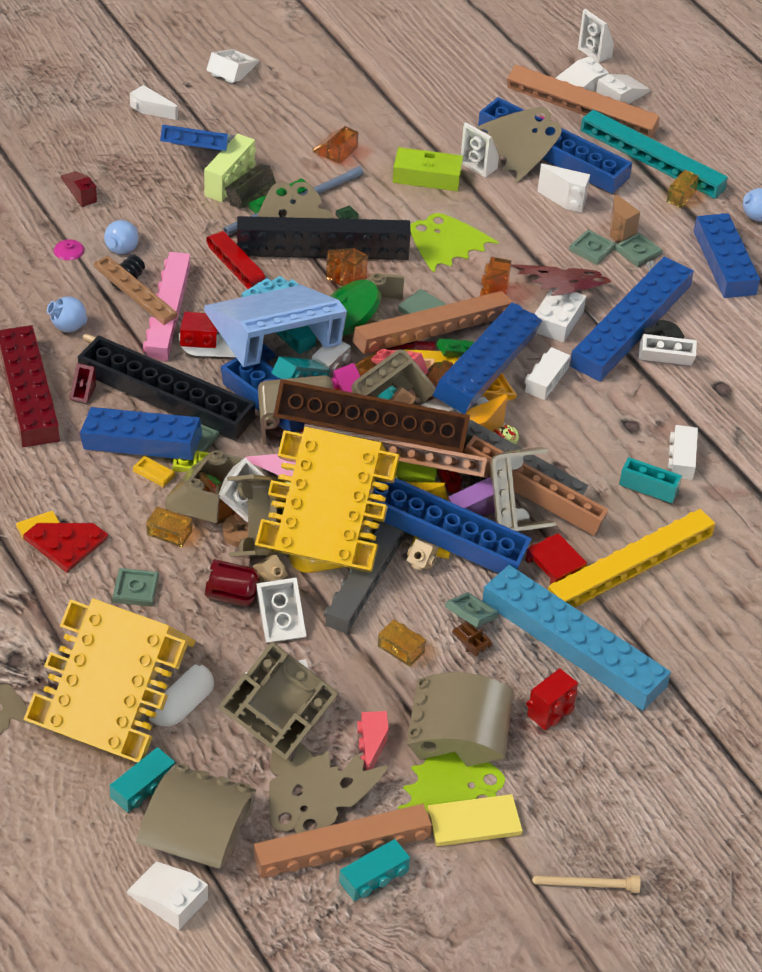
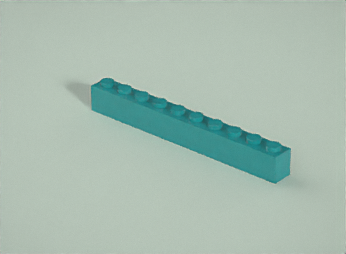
(652, 152)

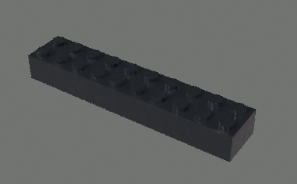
(318, 235)
(168, 387)

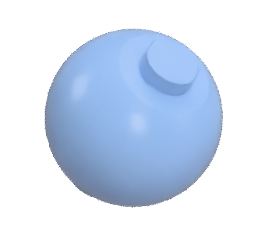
(753, 204)
(121, 237)
(67, 314)

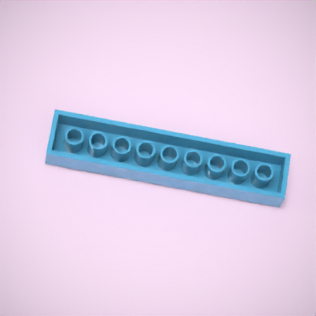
(576, 637)

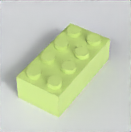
(229, 166)

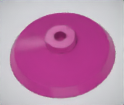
(69, 249)

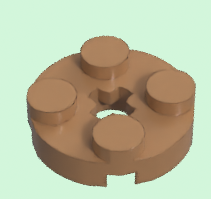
(230, 529)

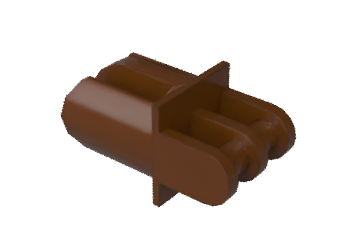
(472, 638)

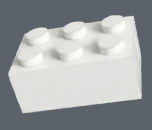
(560, 314)

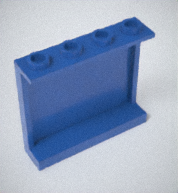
(195, 137)

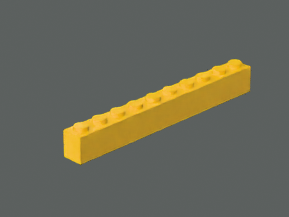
(634, 559)

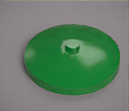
(360, 300)

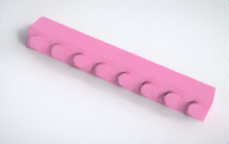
(171, 291)

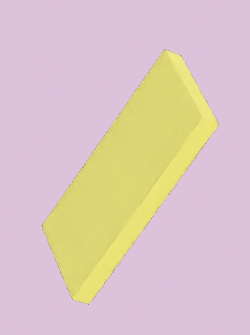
(474, 820)

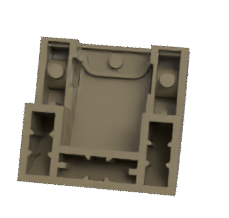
(278, 700)
(460, 716)
(196, 815)

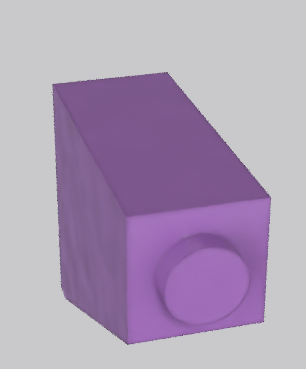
(476, 498)

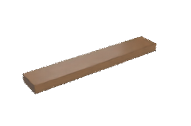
(135, 290)

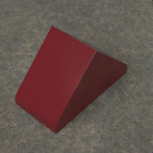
(83, 383)

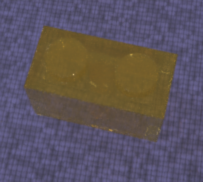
(682, 188)
(169, 526)
(401, 643)

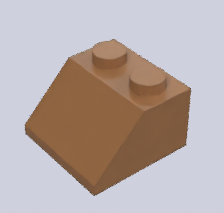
(623, 220)

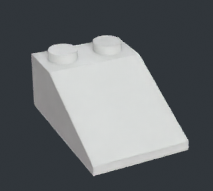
(595, 37)
(231, 65)
(584, 73)
(621, 88)
(478, 151)
(564, 186)
(229, 489)
(280, 610)
(170, 893)

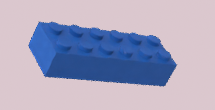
(726, 255)
(245, 383)
(141, 433)

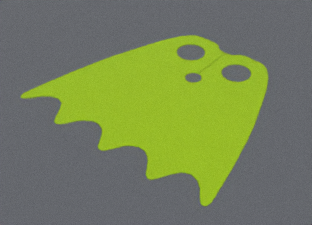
(452, 241)
(446, 780)

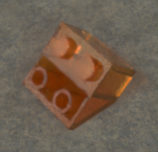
(338, 144)
(346, 265)
(496, 276)

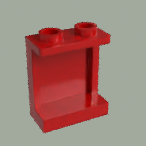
(197, 331)
(555, 557)

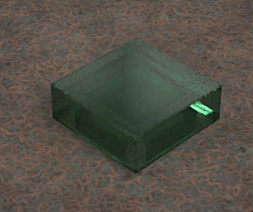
(347, 213)

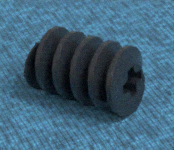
(133, 265)

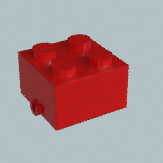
(552, 699)

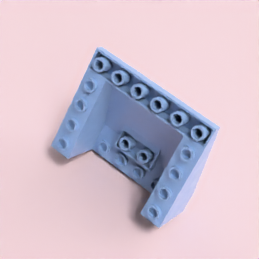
(249, 318)

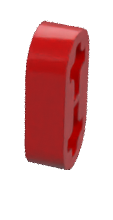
(452, 487)

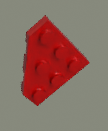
(65, 542)

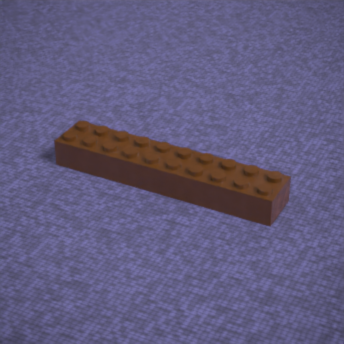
(371, 416)

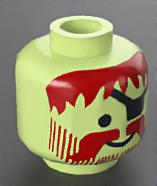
(508, 433)

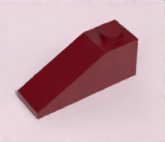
(81, 187)

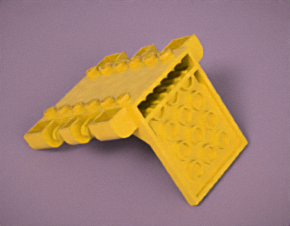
(328, 498)
(108, 677)

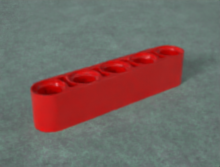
(235, 259)

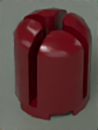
(232, 583)

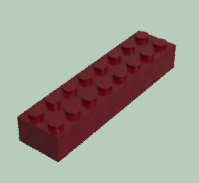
(28, 387)

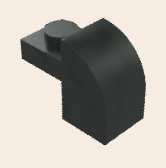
(665, 329)

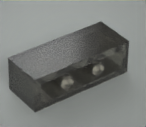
(250, 185)

